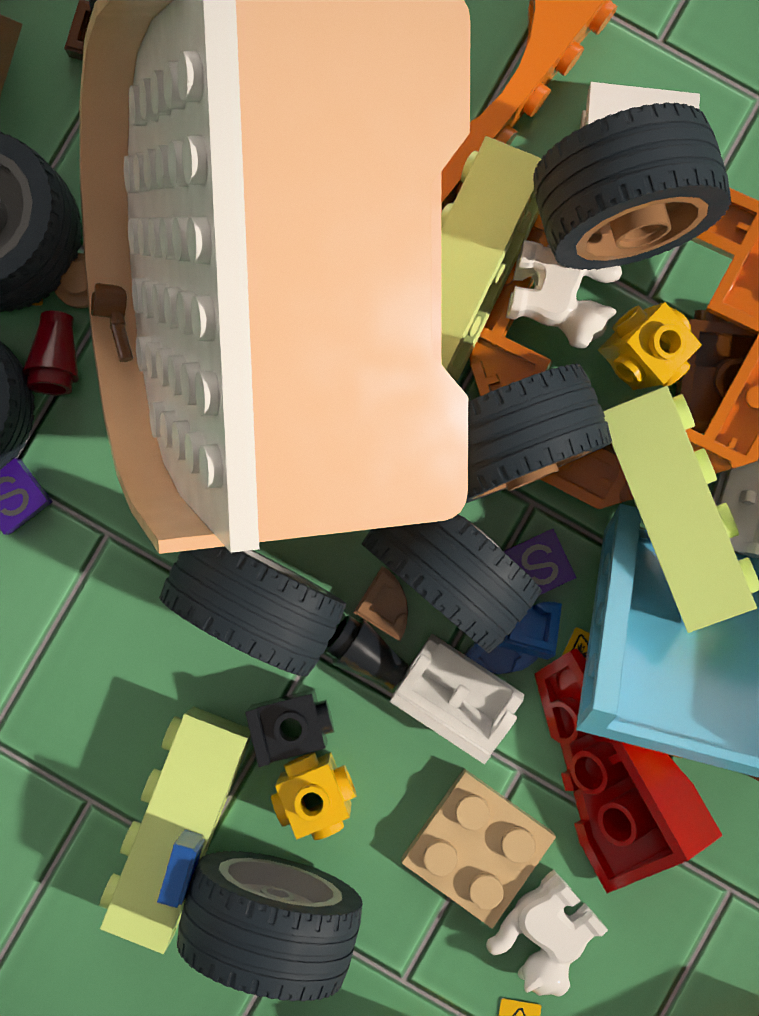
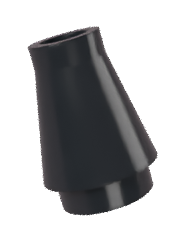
(363, 652)

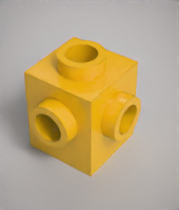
(650, 346)
(317, 776)

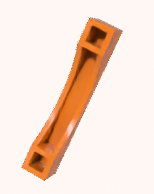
(551, 47)

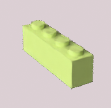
(482, 243)
(679, 511)
(182, 796)

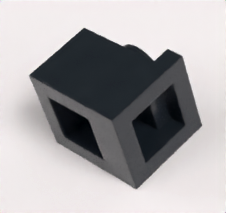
(266, 720)

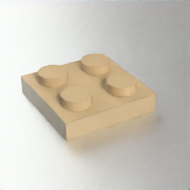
(478, 848)

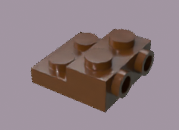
(712, 365)

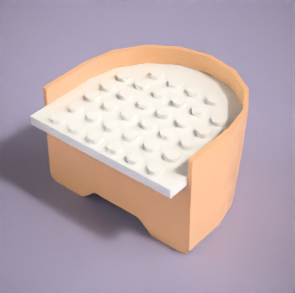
(280, 262)

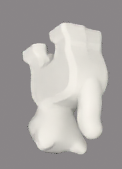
(554, 295)
(559, 935)

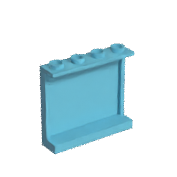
(655, 680)

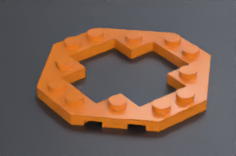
(734, 429)

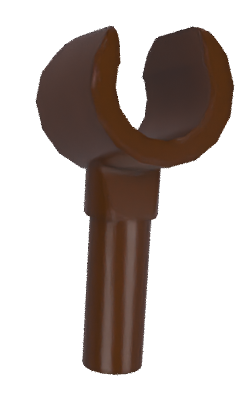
(111, 303)

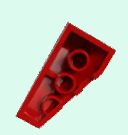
(631, 800)

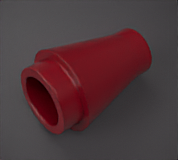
(52, 357)

